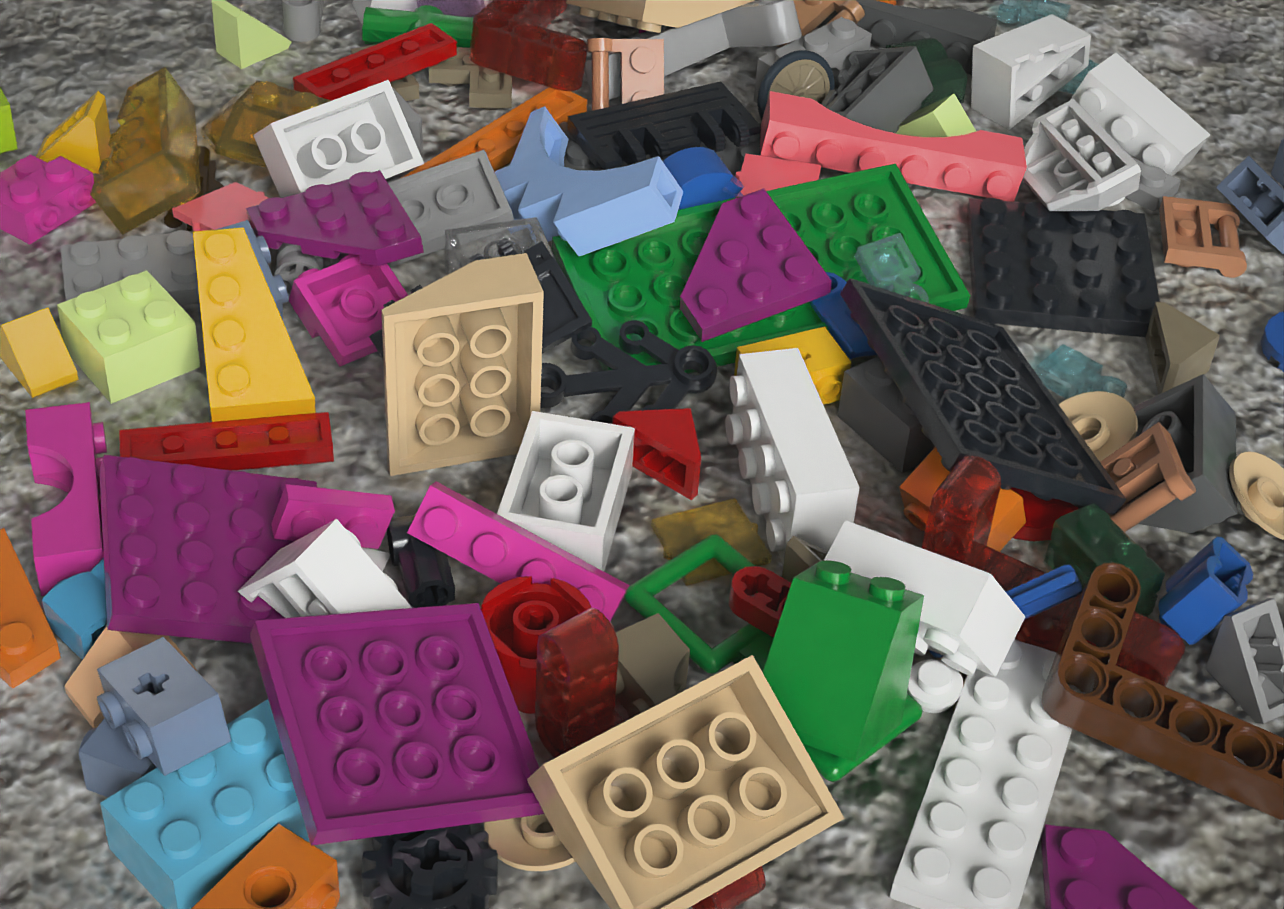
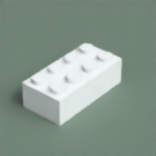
(789, 450)

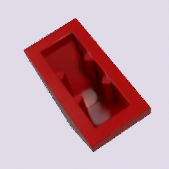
(665, 447)

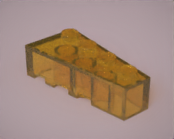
(152, 154)

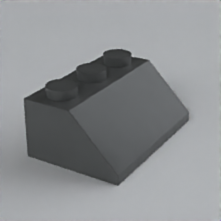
(1206, 443)

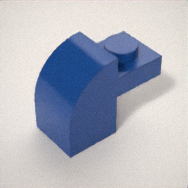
(702, 177)

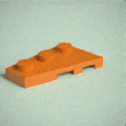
(25, 634)

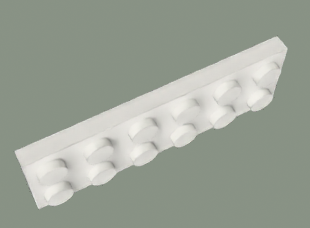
(987, 792)

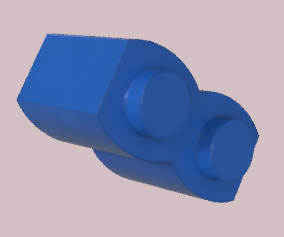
(1205, 591)

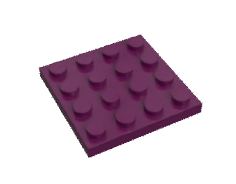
(185, 545)
(395, 721)

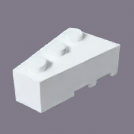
(323, 576)

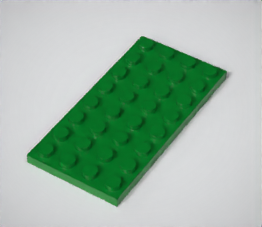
(832, 217)

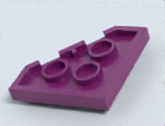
(345, 217)
(749, 269)
(1098, 872)

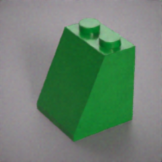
(844, 657)

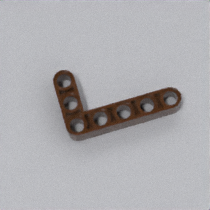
(1158, 709)

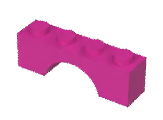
(64, 455)

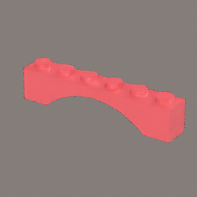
(970, 164)

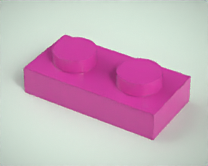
(309, 508)

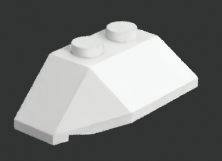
(1077, 162)

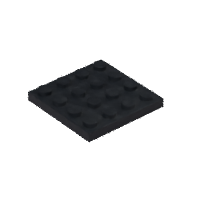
(1060, 268)

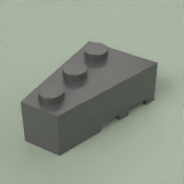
(881, 87)

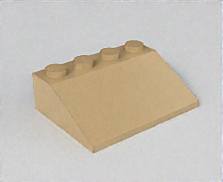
(652, 14)
(463, 365)
(686, 794)

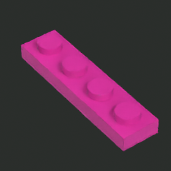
(505, 549)

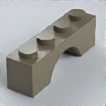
(650, 665)

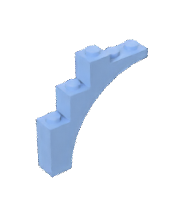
(584, 205)

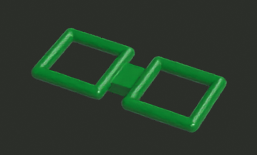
(742, 643)

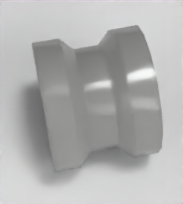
(288, 257)

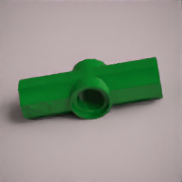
(387, 23)

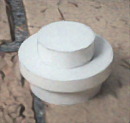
(935, 685)

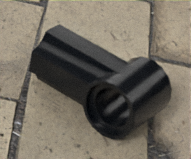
(422, 567)

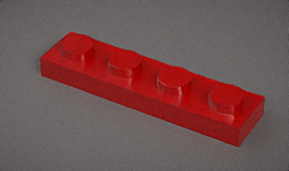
(382, 62)
(235, 443)

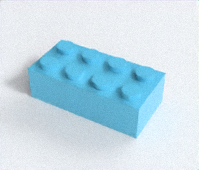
(205, 817)

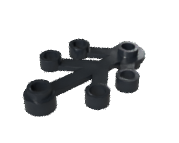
(629, 374)

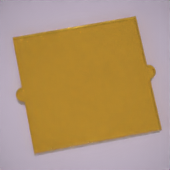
(723, 518)

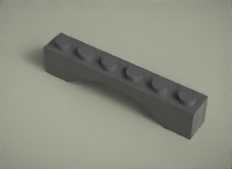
(953, 28)

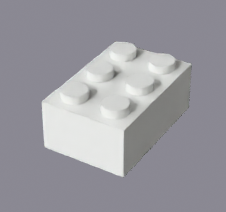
(339, 140)
(570, 483)
(962, 608)

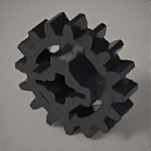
(431, 870)

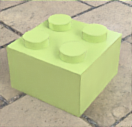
(129, 336)

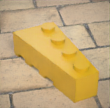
(245, 342)

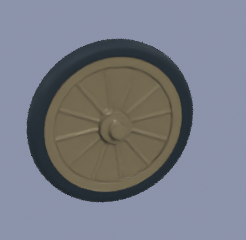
(797, 74)

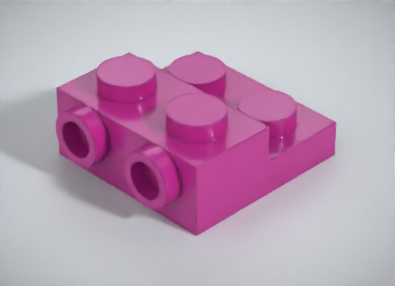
(42, 196)
(345, 304)

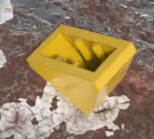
(81, 136)
(36, 353)

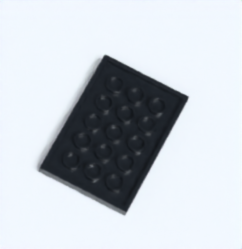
(980, 397)

